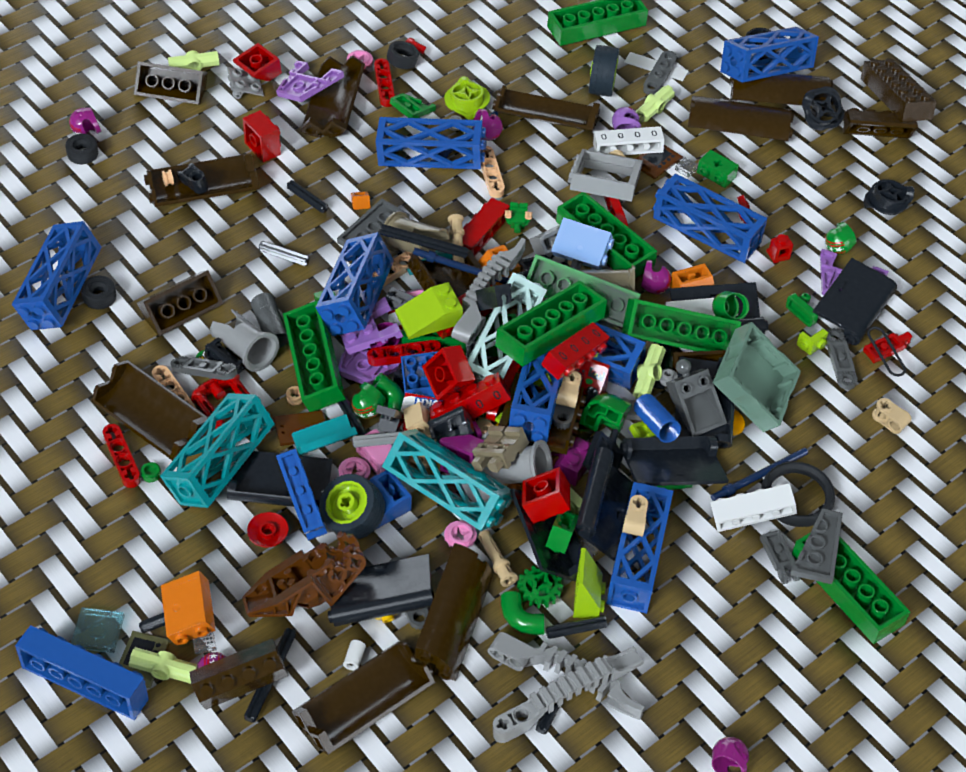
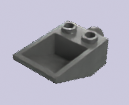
(700, 403)

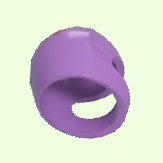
(625, 118)

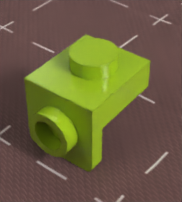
(813, 343)
(641, 430)

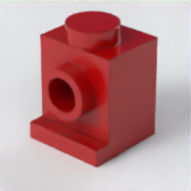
(777, 244)

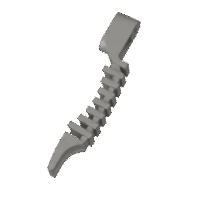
(472, 321)
(520, 655)
(509, 727)

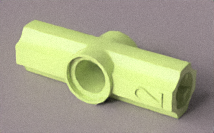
(195, 60)
(655, 103)
(649, 371)
(161, 665)

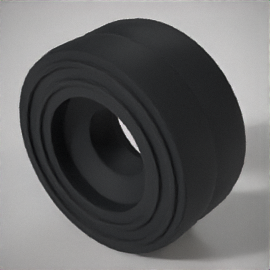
(81, 156)
(98, 283)

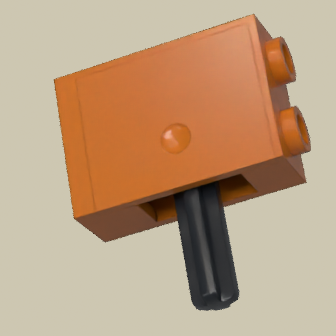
(186, 609)

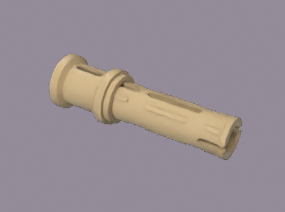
(456, 232)
(500, 564)

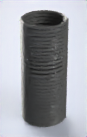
(269, 317)

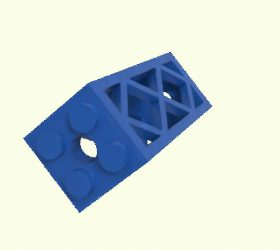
(742, 57)
(443, 143)
(672, 200)
(41, 308)
(342, 313)
(626, 349)
(529, 412)
(630, 592)

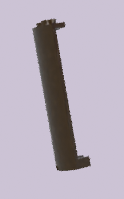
(778, 89)
(331, 107)
(546, 109)
(740, 118)
(223, 176)
(148, 408)
(454, 612)
(363, 697)

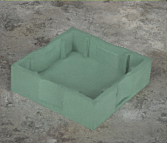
(756, 377)

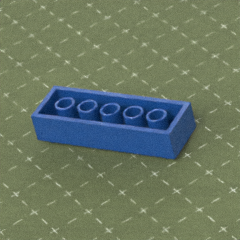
(82, 672)

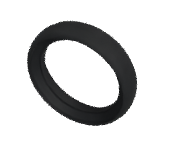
(812, 472)

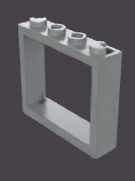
(603, 186)

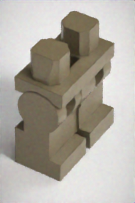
(499, 448)

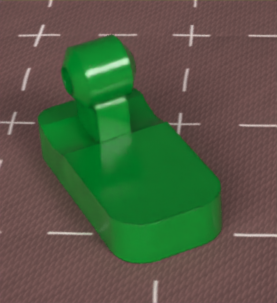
(801, 309)

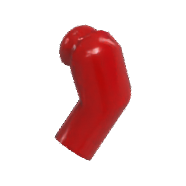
(421, 48)

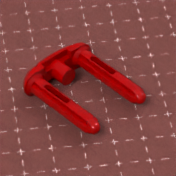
(215, 387)

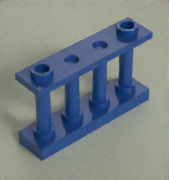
(301, 494)

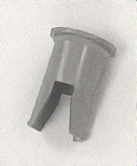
(248, 342)
(530, 463)

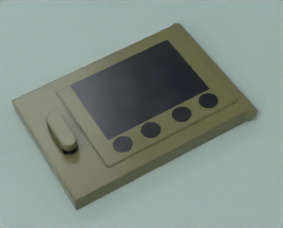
(146, 642)

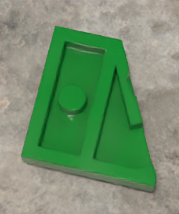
(411, 106)

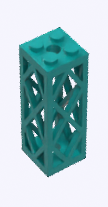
(246, 413)
(480, 513)

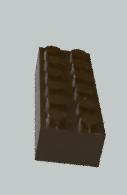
(898, 90)

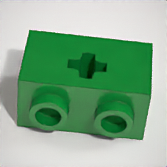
(717, 168)
(562, 532)

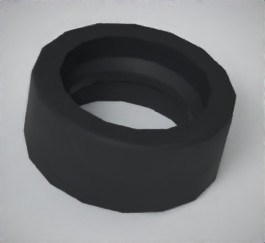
(405, 48)

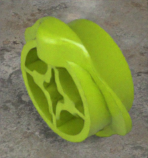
(466, 97)

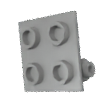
(243, 82)

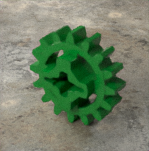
(539, 587)

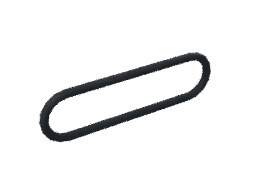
(879, 353)

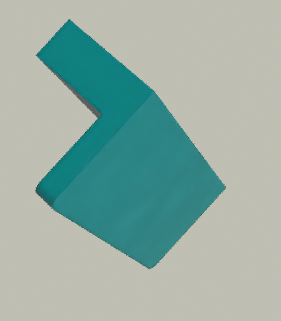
(323, 434)

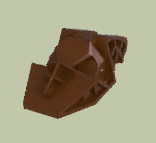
(306, 579)

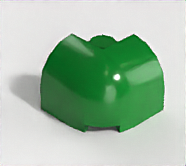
(605, 410)

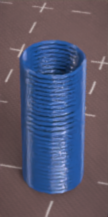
(657, 418)

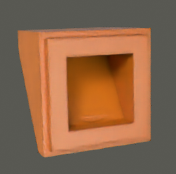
(360, 200)

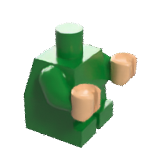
(518, 216)

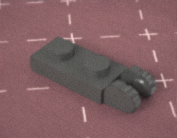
(779, 554)

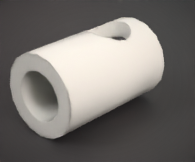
(354, 655)

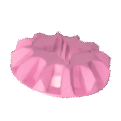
(362, 55)
(349, 464)
(465, 529)

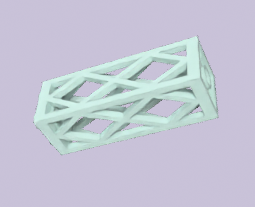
(524, 293)

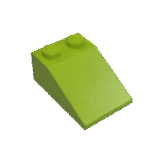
(430, 311)
(588, 588)

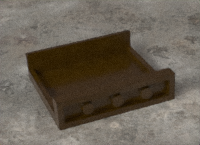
(434, 273)
(559, 439)

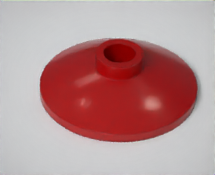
(267, 523)

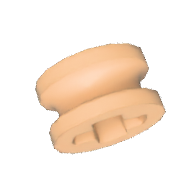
(167, 178)
(294, 390)

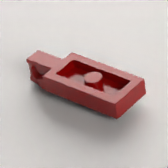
(898, 341)

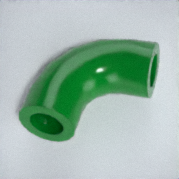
(391, 391)
(517, 617)

